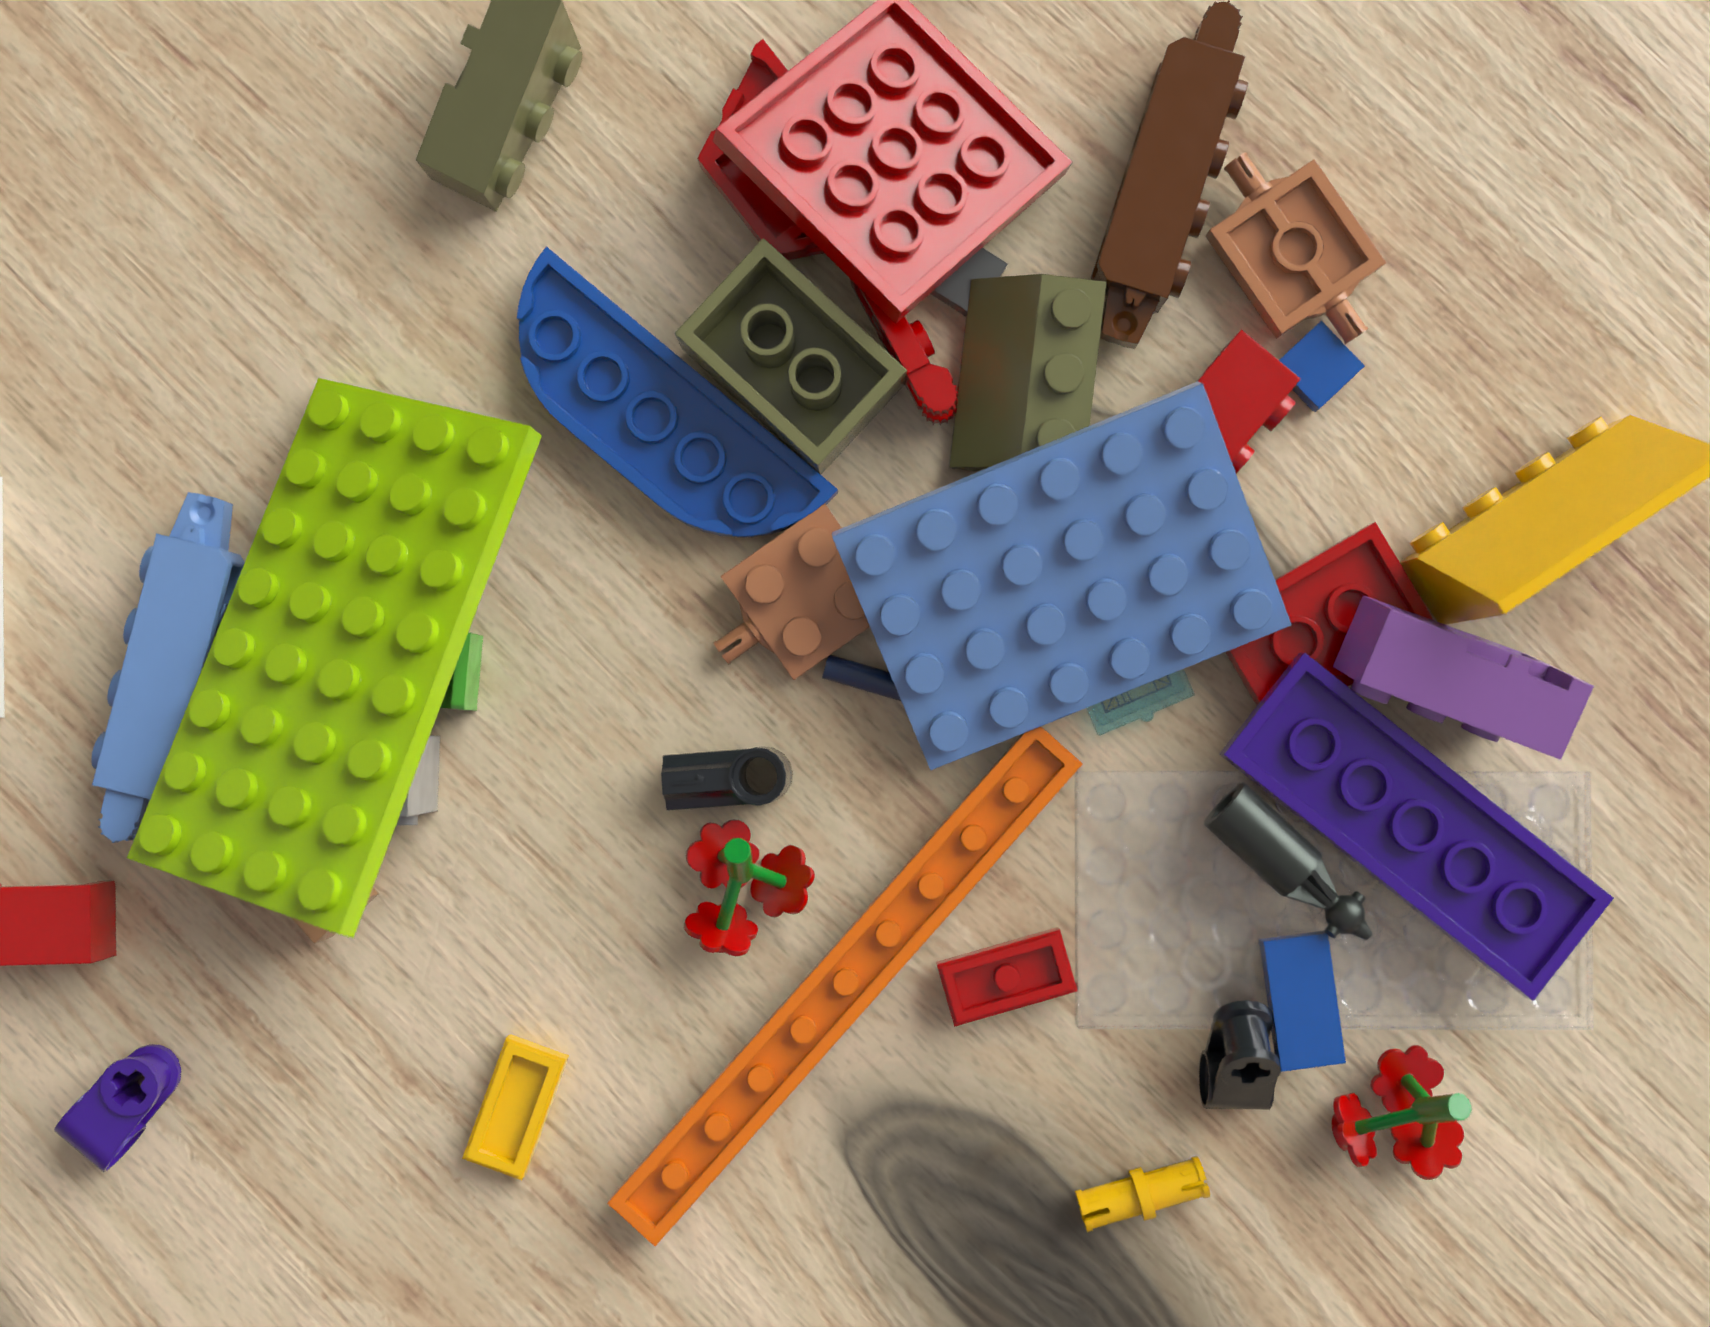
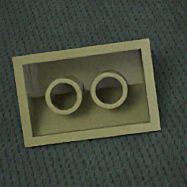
(1025, 365)

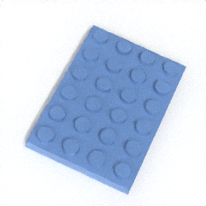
(1063, 576)

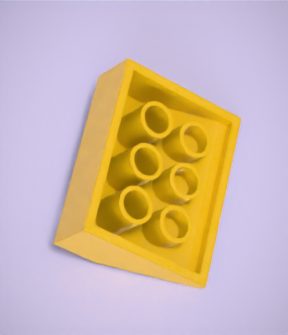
(1553, 517)

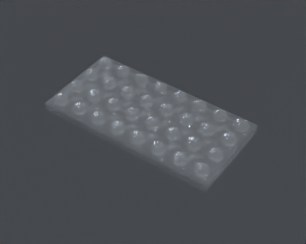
(1178, 917)

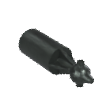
(1284, 859)

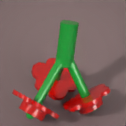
(730, 859)
(1423, 1134)

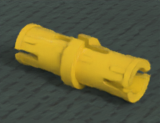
(1142, 1193)

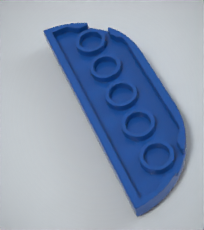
(656, 413)

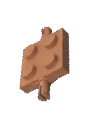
(1295, 248)
(795, 597)

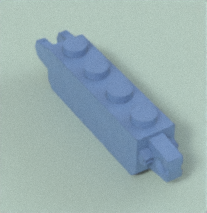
(168, 641)

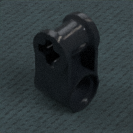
(1237, 1061)

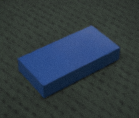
(1302, 1000)

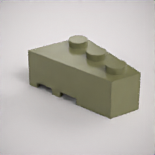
(500, 99)

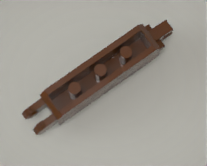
(1167, 173)

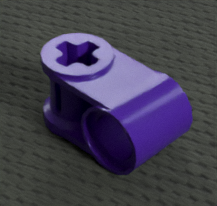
(118, 1108)

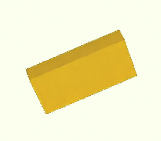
(515, 1107)

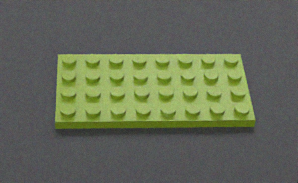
(335, 653)

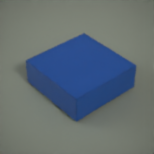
(1322, 365)

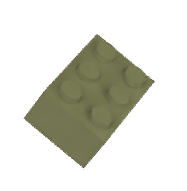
(791, 356)

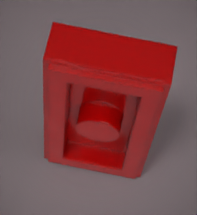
(1006, 976)

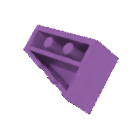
(1461, 677)

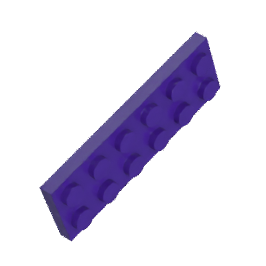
(1416, 826)

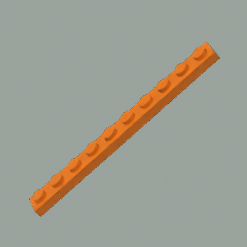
(843, 984)

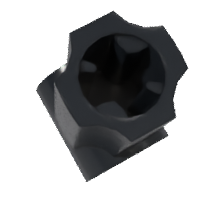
(720, 778)

